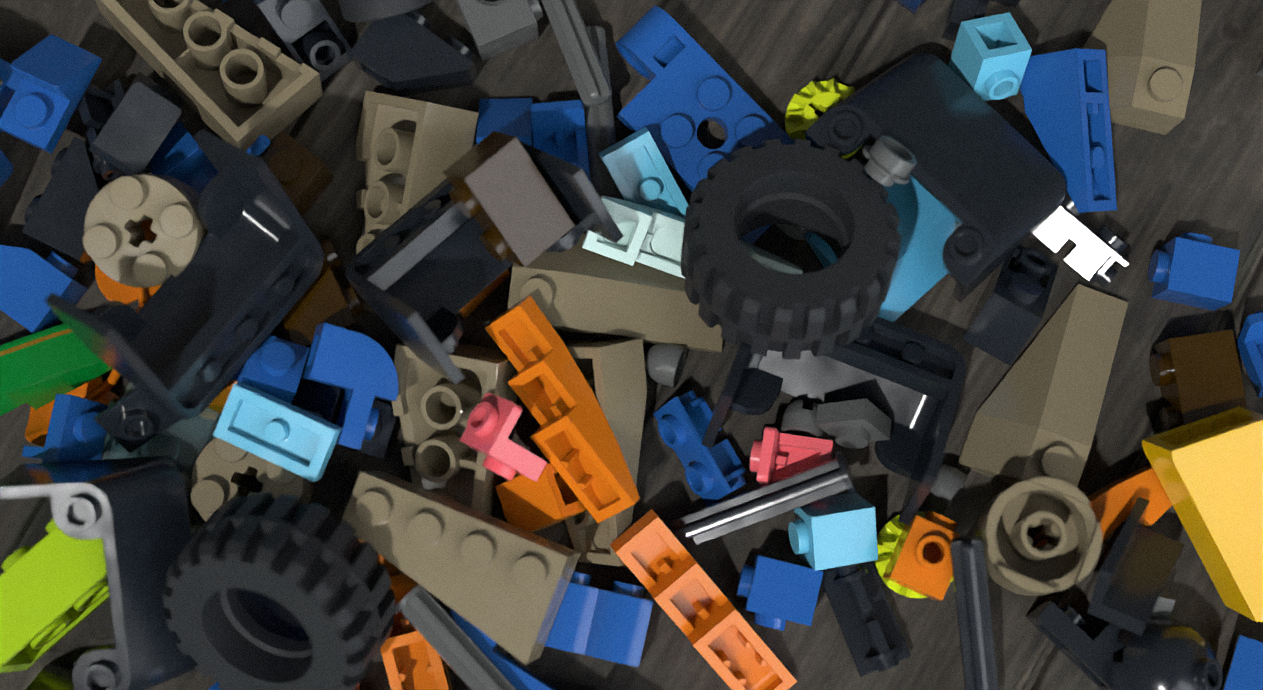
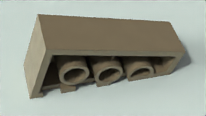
(218, 68)
(474, 563)

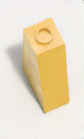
(1217, 491)

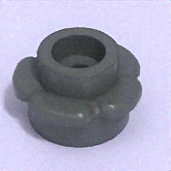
(889, 161)

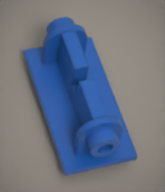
(708, 470)

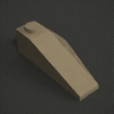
(1148, 60)
(405, 155)
(607, 298)
(618, 381)
(1050, 398)
(436, 415)

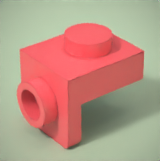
(488, 434)
(787, 454)

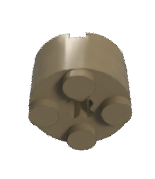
(115, 232)
(222, 473)
(1065, 523)

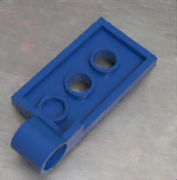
(684, 92)

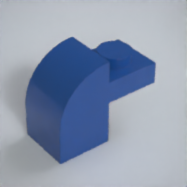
(360, 368)

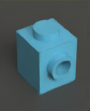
(991, 56)
(835, 532)

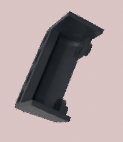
(436, 263)
(223, 303)
(892, 366)
(145, 523)

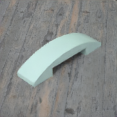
(657, 239)

